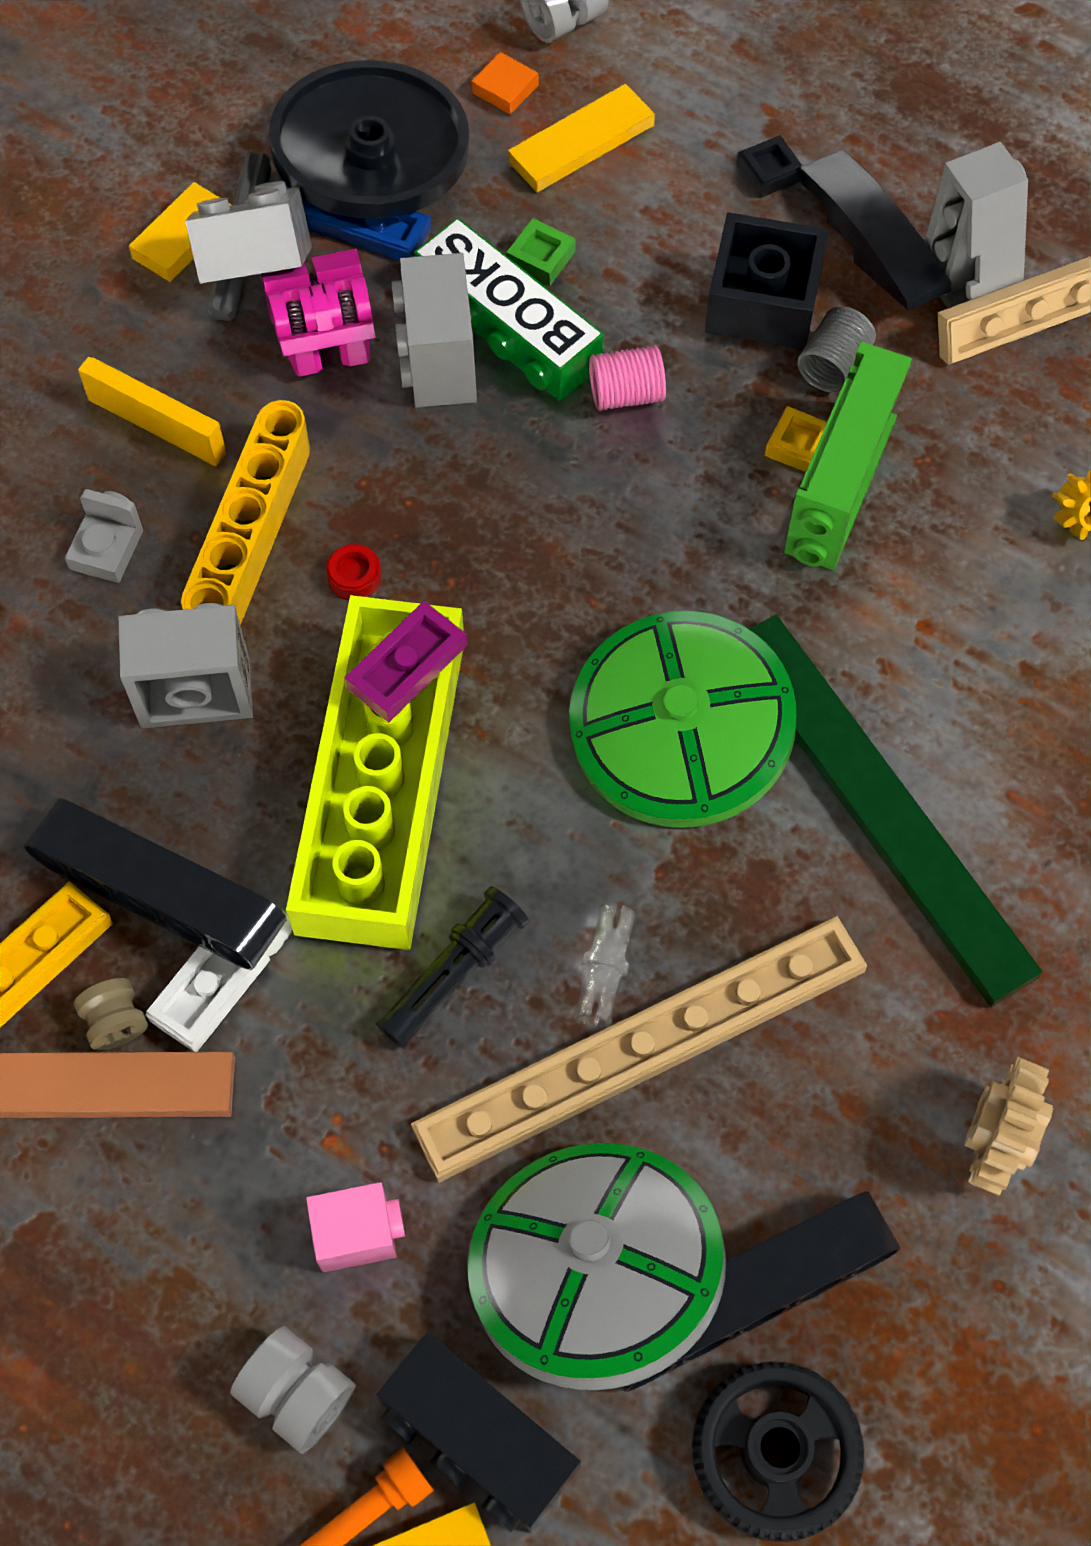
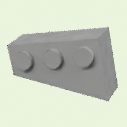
(980, 223)

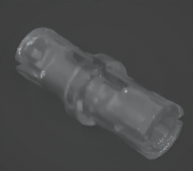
(604, 965)

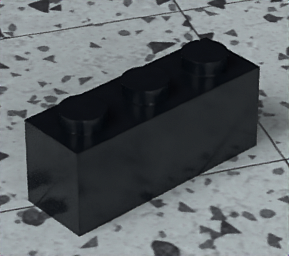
(476, 1434)

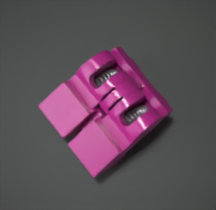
(321, 311)

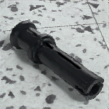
(401, 1021)

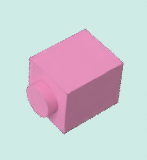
(354, 1227)

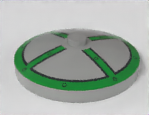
(597, 1266)

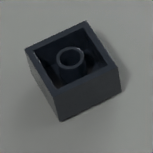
(766, 280)

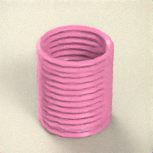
(627, 378)

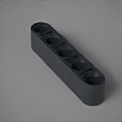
(156, 884)
(793, 1270)

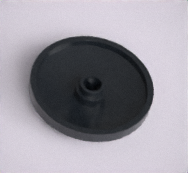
(369, 139)

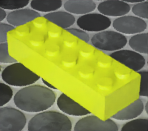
(371, 797)

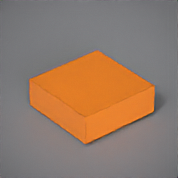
(505, 83)

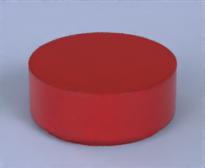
(353, 571)

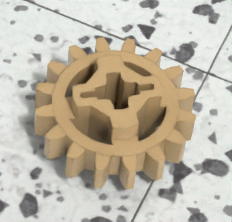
(1008, 1126)

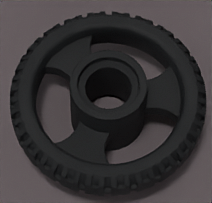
(825, 1416)

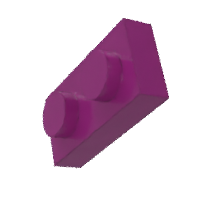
(406, 661)

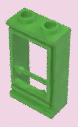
(846, 457)

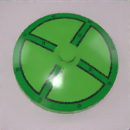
(683, 719)

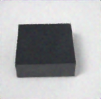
(770, 166)

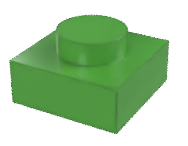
(542, 251)

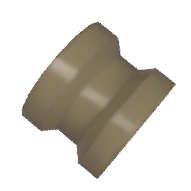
(110, 1014)

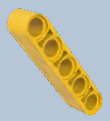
(251, 499)

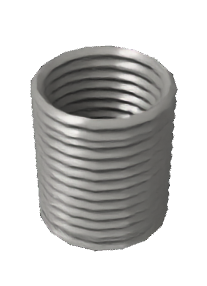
(834, 347)

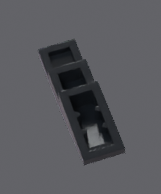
(880, 233)

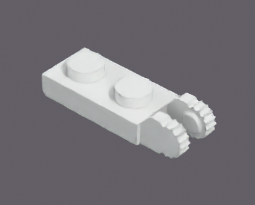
(205, 993)

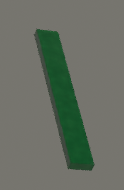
(900, 829)

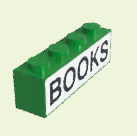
(520, 314)

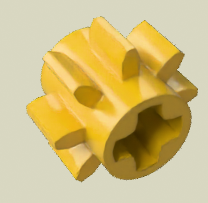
(1075, 505)

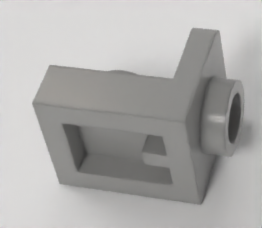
(105, 536)

